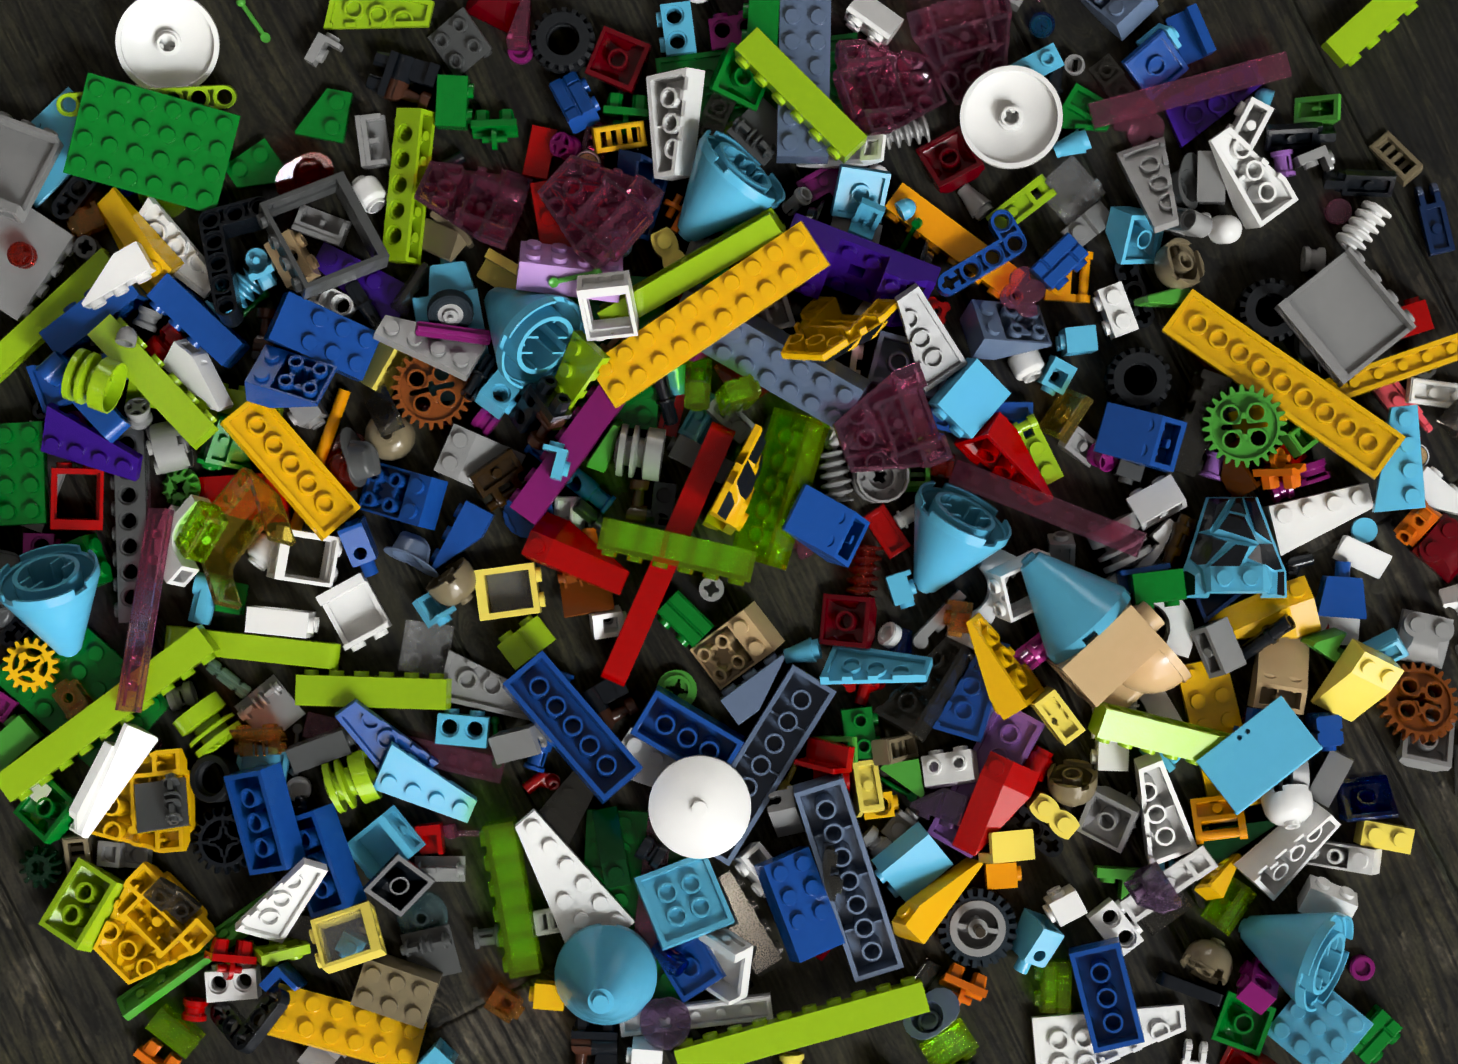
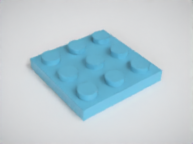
(683, 901)
(1320, 1035)

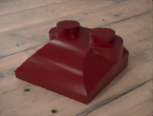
(494, 12)
(618, 59)
(950, 161)
(1440, 548)
(848, 621)

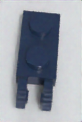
(1434, 221)

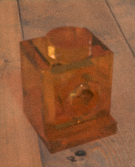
(87, 221)
(957, 616)
(80, 697)
(495, 1005)

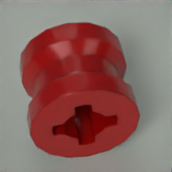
(194, 1009)

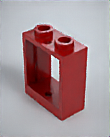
(63, 523)

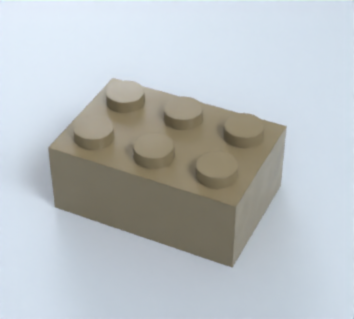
(397, 989)

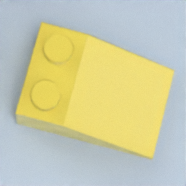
(1357, 681)

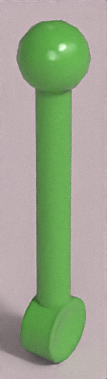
(265, 37)
(554, 281)

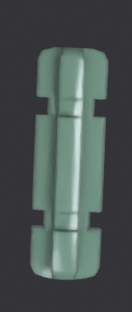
(228, 678)

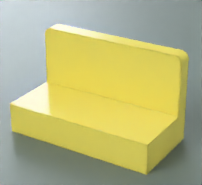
(498, 270)
(384, 367)
(866, 788)
(1009, 847)

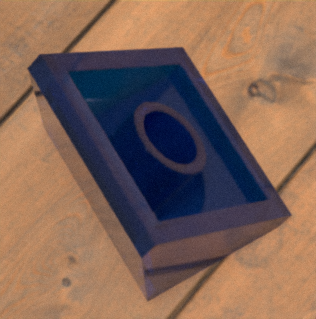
(1366, 799)

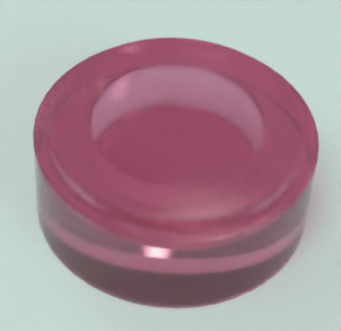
(1338, 211)

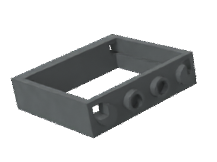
(333, 184)

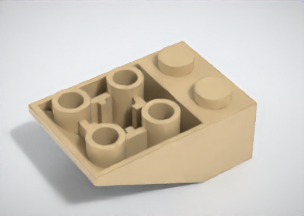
(737, 645)
(1281, 672)

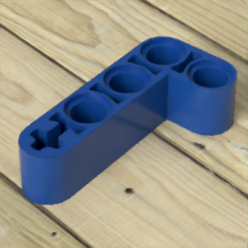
(978, 259)
(109, 425)

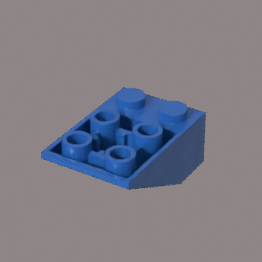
(287, 379)
(1140, 437)
(404, 496)
(825, 526)

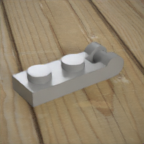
(934, 623)

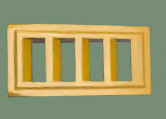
(597, 143)
(1217, 881)

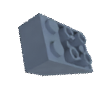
(1121, 15)
(1001, 332)
(748, 696)

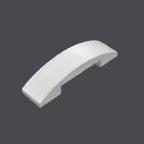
(869, 154)
(1160, 537)
(1180, 875)

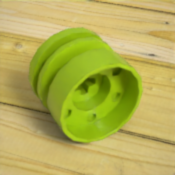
(94, 380)
(206, 724)
(346, 782)

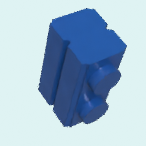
(575, 102)
(1059, 262)
(1325, 729)

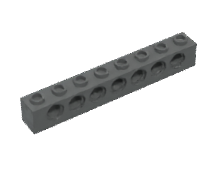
(122, 532)

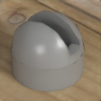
(1069, 64)
(126, 337)

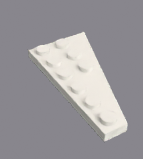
(567, 883)
(1067, 1038)

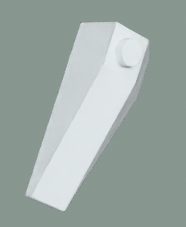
(1251, 183)

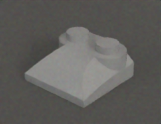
(1425, 637)
(1427, 756)
(1109, 818)

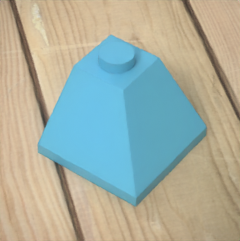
(1132, 236)

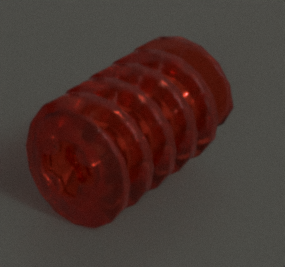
(864, 571)

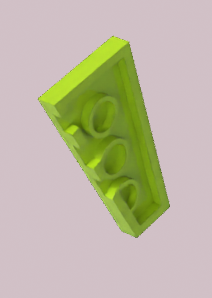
(378, 14)
(579, 367)

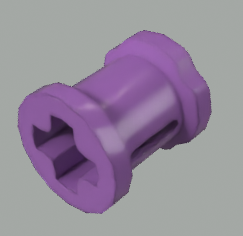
(1283, 162)
(1212, 466)

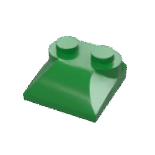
(734, 82)
(50, 818)
(1242, 1026)

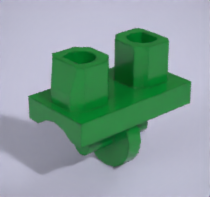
(614, 109)
(494, 130)

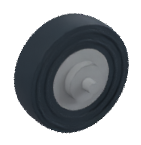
(450, 308)

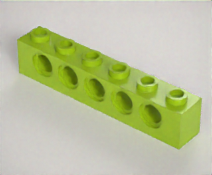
(409, 160)

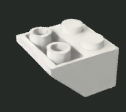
(873, 20)

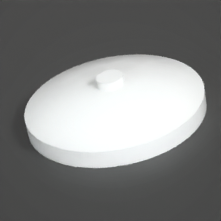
(167, 43)
(1011, 117)
(699, 806)

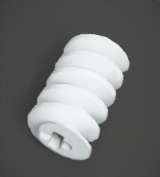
(1362, 225)

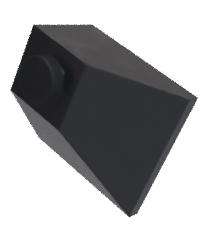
(398, 884)

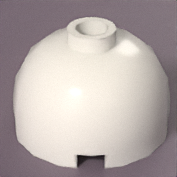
(1288, 806)

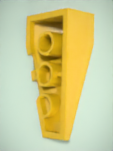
(129, 226)
(1254, 612)
(1006, 680)
(926, 909)

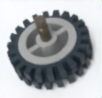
(978, 928)

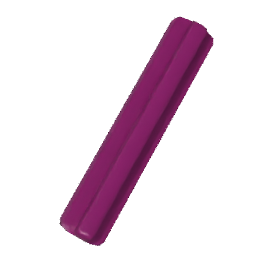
(453, 333)

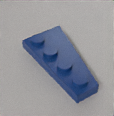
(375, 734)

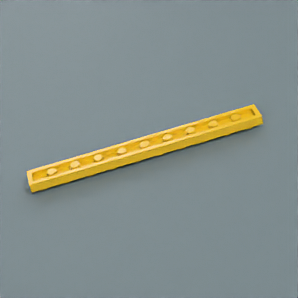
(1380, 374)

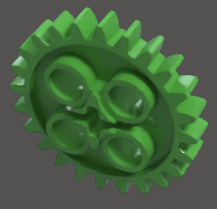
(1242, 402)

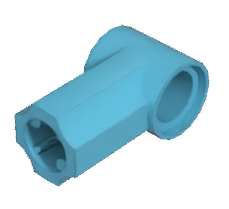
(202, 604)

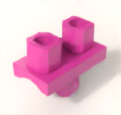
(1031, 652)

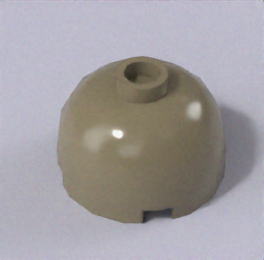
(1178, 265)
(394, 445)
(454, 584)
(1072, 782)
(1209, 960)

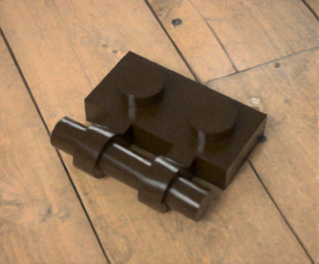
(496, 473)
(1180, 541)

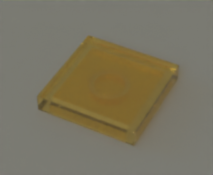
(1065, 415)

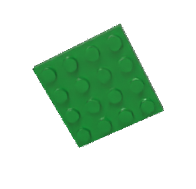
(23, 475)

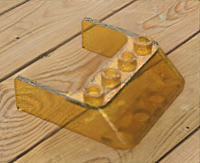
(250, 509)

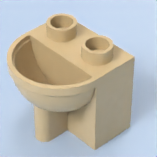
(1124, 661)

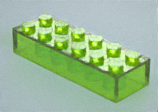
(789, 461)
(676, 549)
(512, 897)

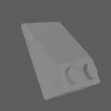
(466, 453)

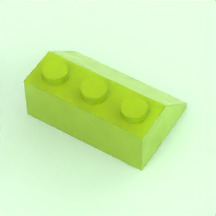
(68, 910)

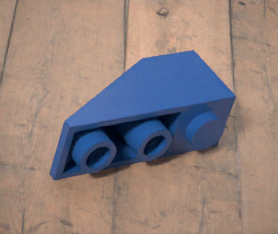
(467, 529)

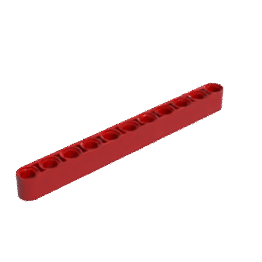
(658, 579)

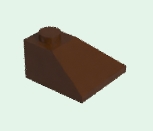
(1240, 479)

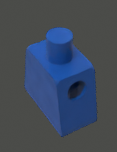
(356, 535)
(1341, 594)

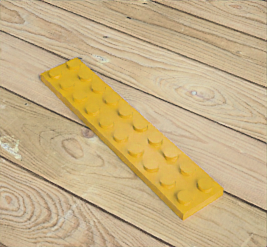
(711, 313)
(1303, 395)

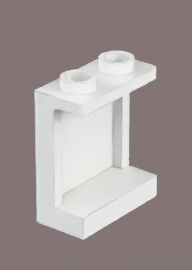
(355, 612)
(735, 959)

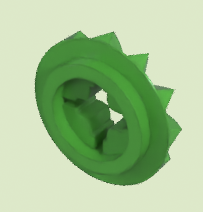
(190, 486)
(686, 680)

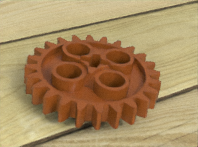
(437, 411)
(1417, 724)

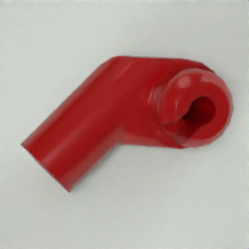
(864, 691)
(546, 780)

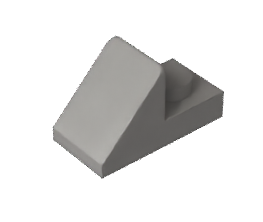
(1088, 224)
(1078, 445)

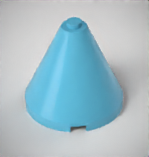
(724, 188)
(530, 332)
(952, 534)
(53, 593)
(1069, 603)
(1301, 951)
(605, 974)

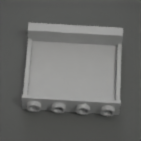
(24, 164)
(23, 287)
(1345, 316)

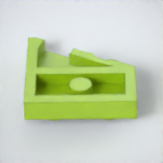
(274, 952)

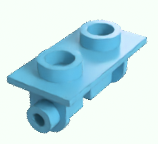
(1043, 61)

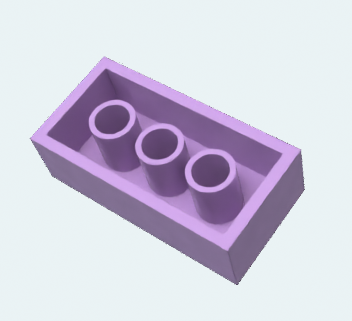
(541, 261)

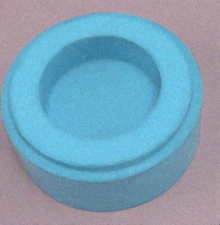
(1364, 530)

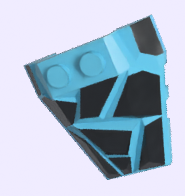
(1234, 552)

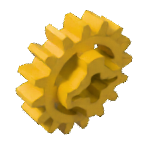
(36, 673)

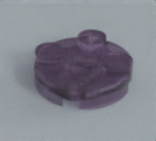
(667, 1037)

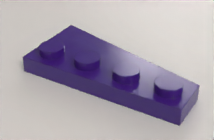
(1194, 118)
(377, 285)
(77, 442)

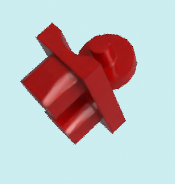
(219, 953)

